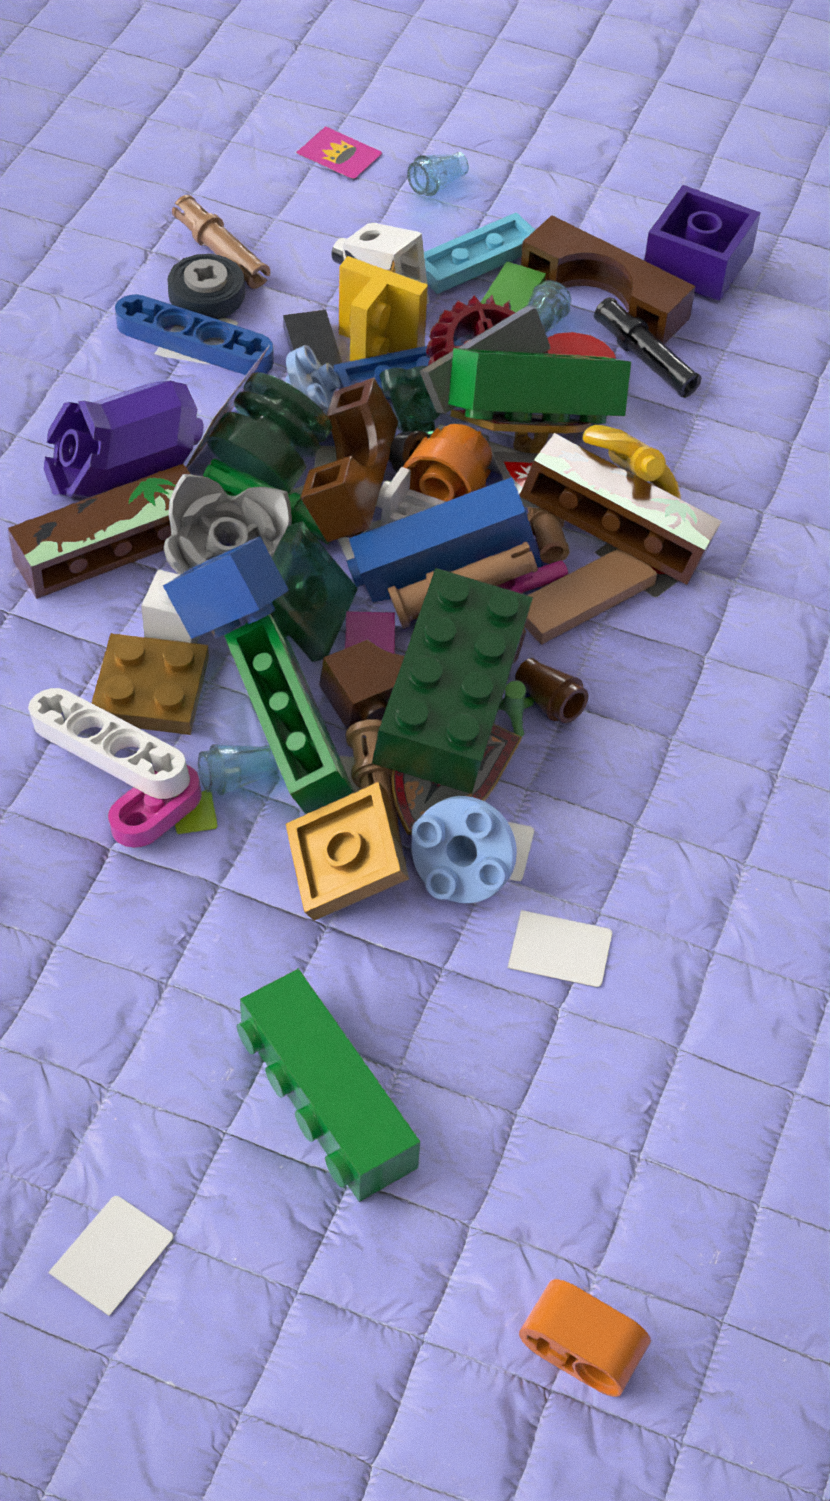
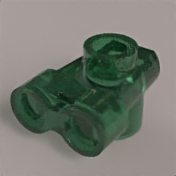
(409, 399)

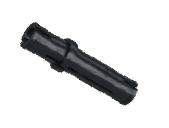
(634, 336)

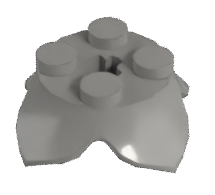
(205, 515)

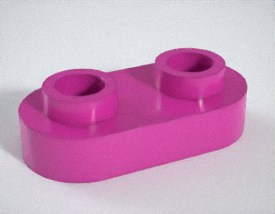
(142, 819)

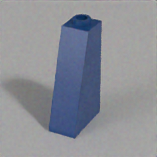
(441, 538)

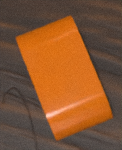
(585, 1337)

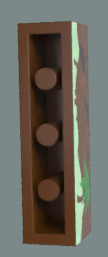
(619, 508)
(95, 533)

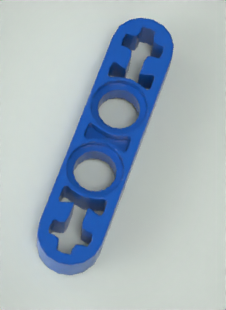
(147, 317)

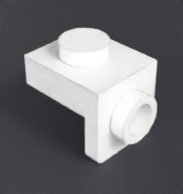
(399, 501)

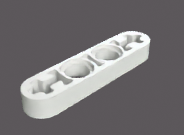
(100, 749)

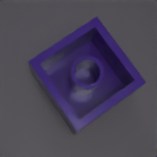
(703, 240)

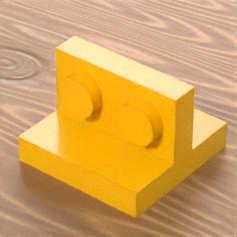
(380, 310)

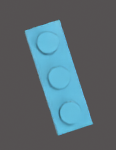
(476, 252)

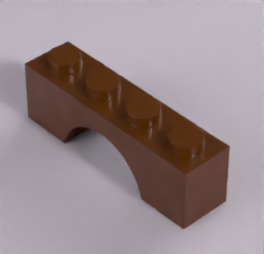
(585, 260)
(346, 491)
(362, 680)

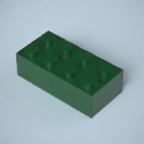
(452, 681)

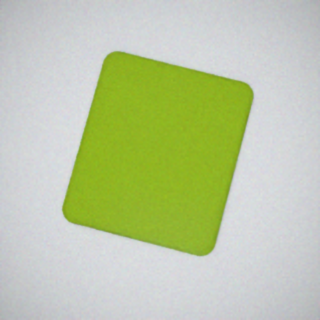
(200, 818)

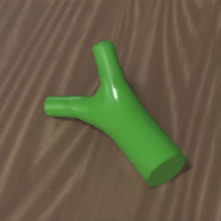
(514, 705)

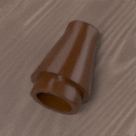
(554, 691)

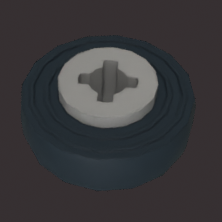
(207, 285)

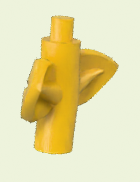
(633, 456)

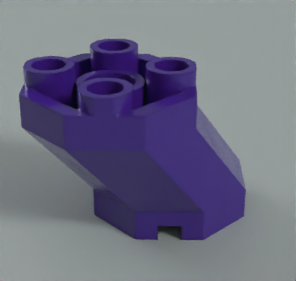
(121, 438)

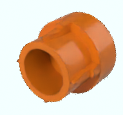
(450, 463)

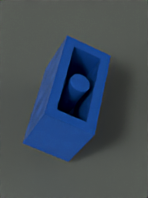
(227, 589)

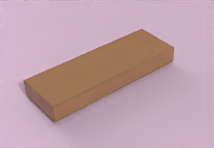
(586, 594)

